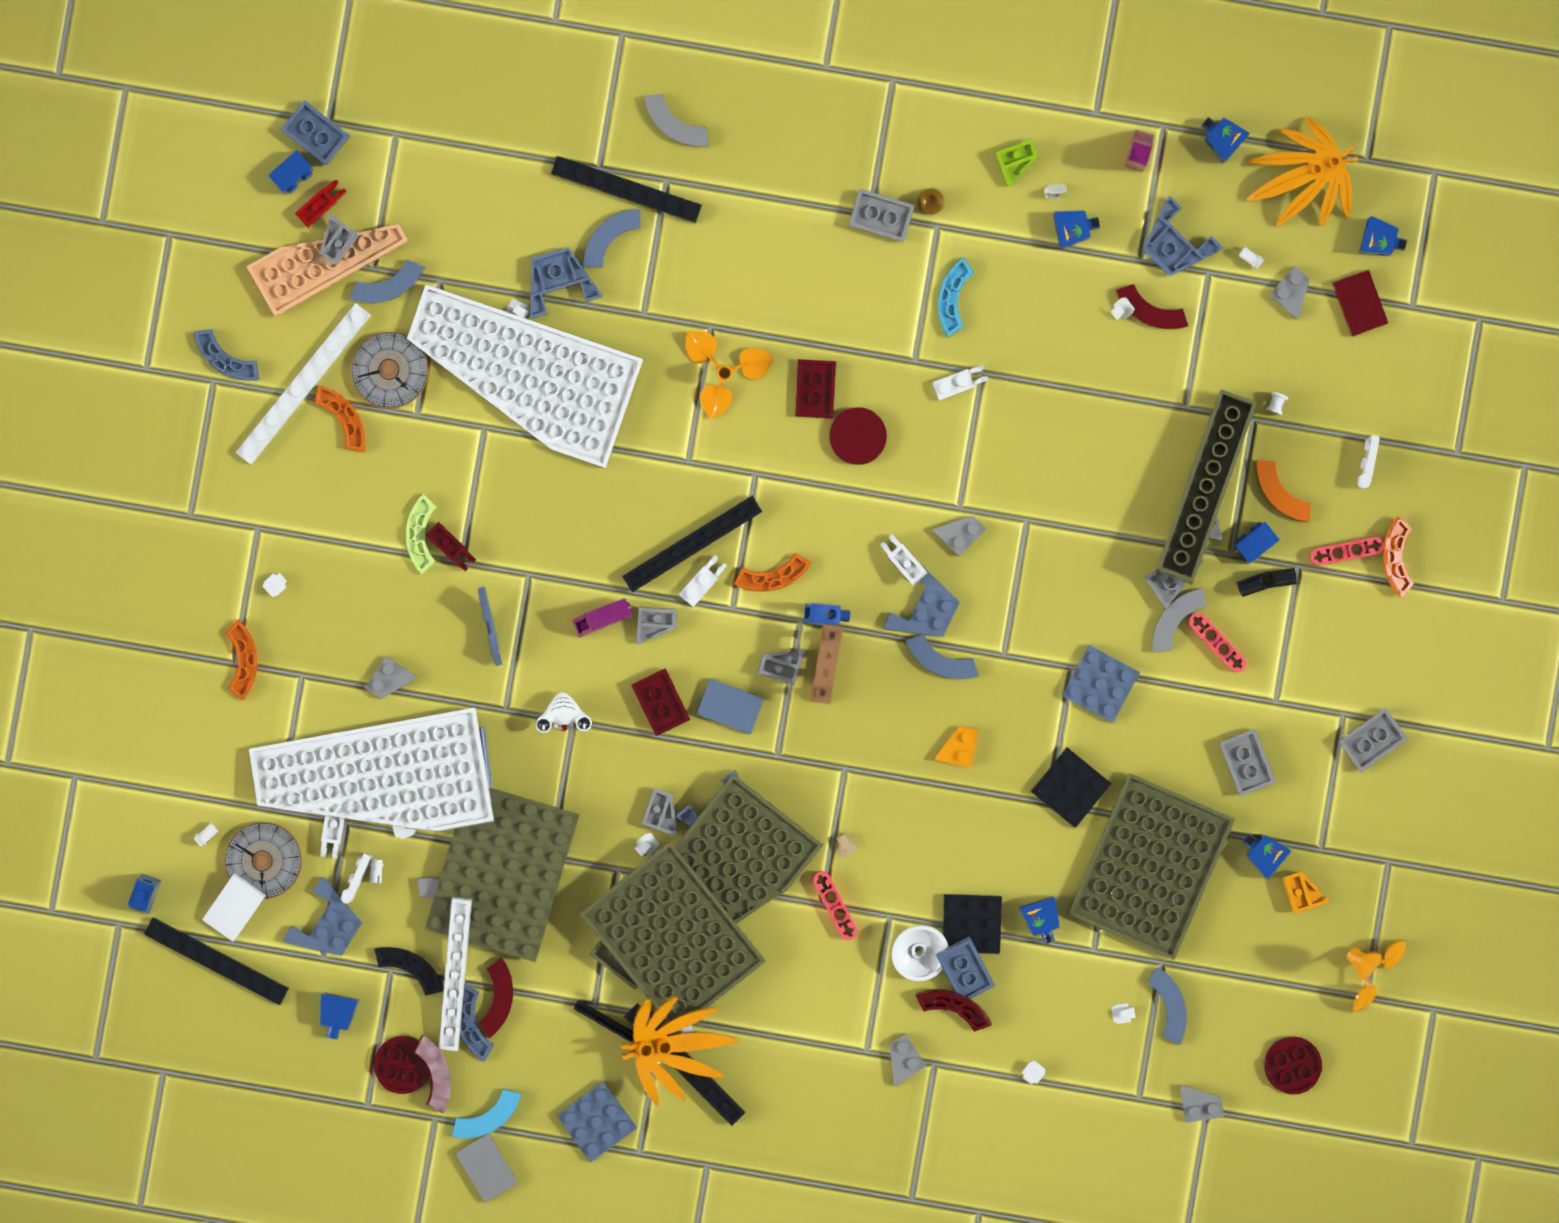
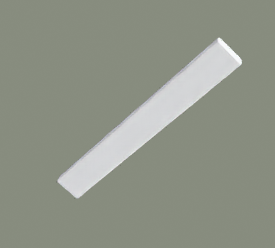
(455, 974)

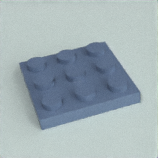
(1100, 683)
(597, 1121)

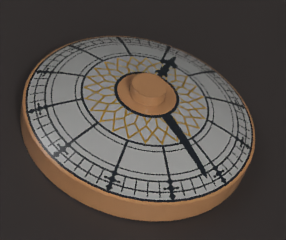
(389, 370)
(265, 857)

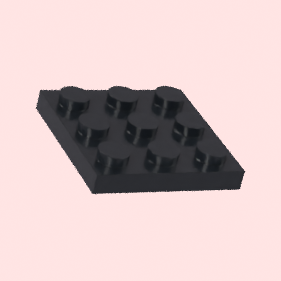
(1071, 787)
(973, 917)

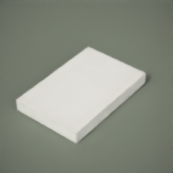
(234, 907)

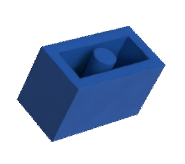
(291, 173)
(1256, 542)

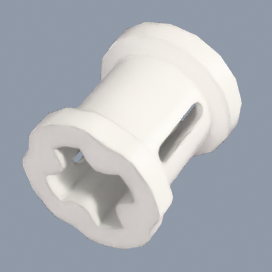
(1277, 403)

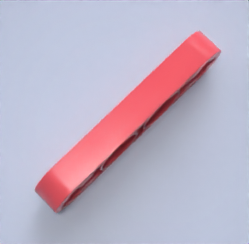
(1346, 549)
(1214, 645)
(837, 904)

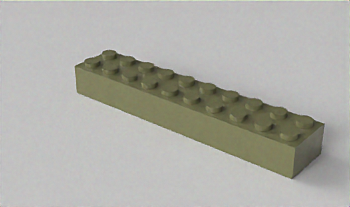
(1206, 487)

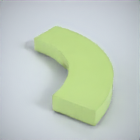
(416, 532)

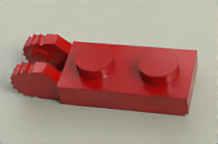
(319, 204)

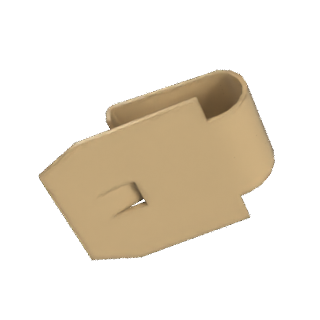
(845, 845)

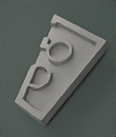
(1165, 587)

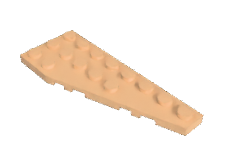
(300, 271)

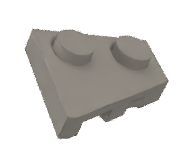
(1291, 292)

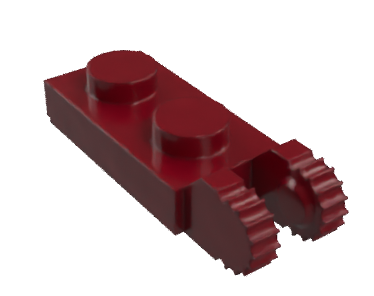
(449, 544)

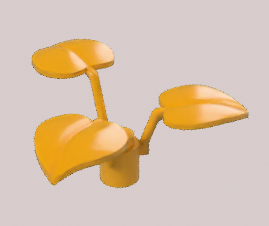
(714, 398)
(1366, 964)

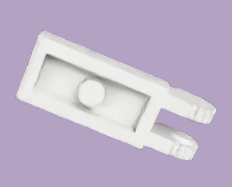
(957, 383)
(1368, 463)
(904, 561)
(701, 583)
(332, 833)
(356, 878)

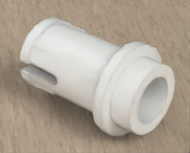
(1251, 257)
(206, 834)
(376, 870)

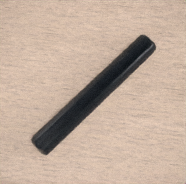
(604, 1021)

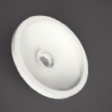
(918, 964)

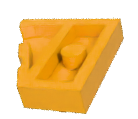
(959, 747)
(1302, 893)

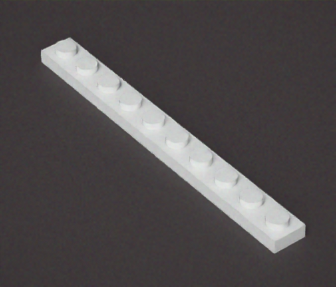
(303, 384)

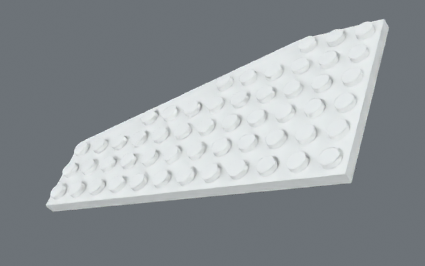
(540, 377)
(394, 773)

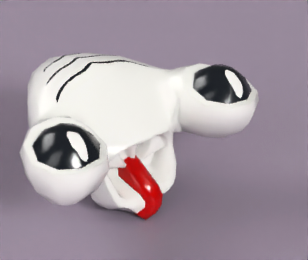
(563, 713)

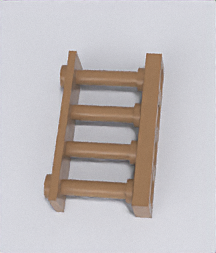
(826, 663)

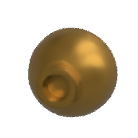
(931, 201)

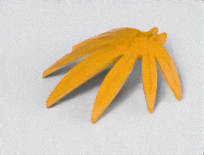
(1322, 167)
(656, 1046)

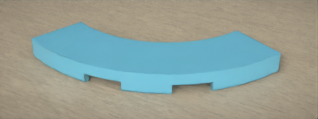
(949, 296)
(490, 1120)

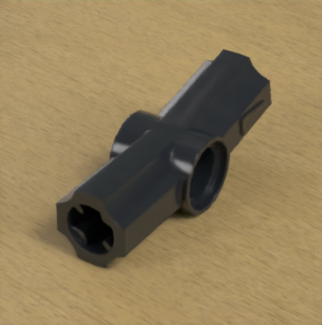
(1279, 578)

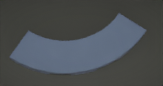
(607, 233)
(390, 288)
(222, 361)
(488, 617)
(939, 664)
(1174, 1005)
(469, 1029)

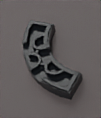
(411, 963)

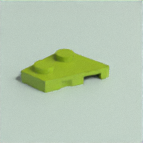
(1016, 159)

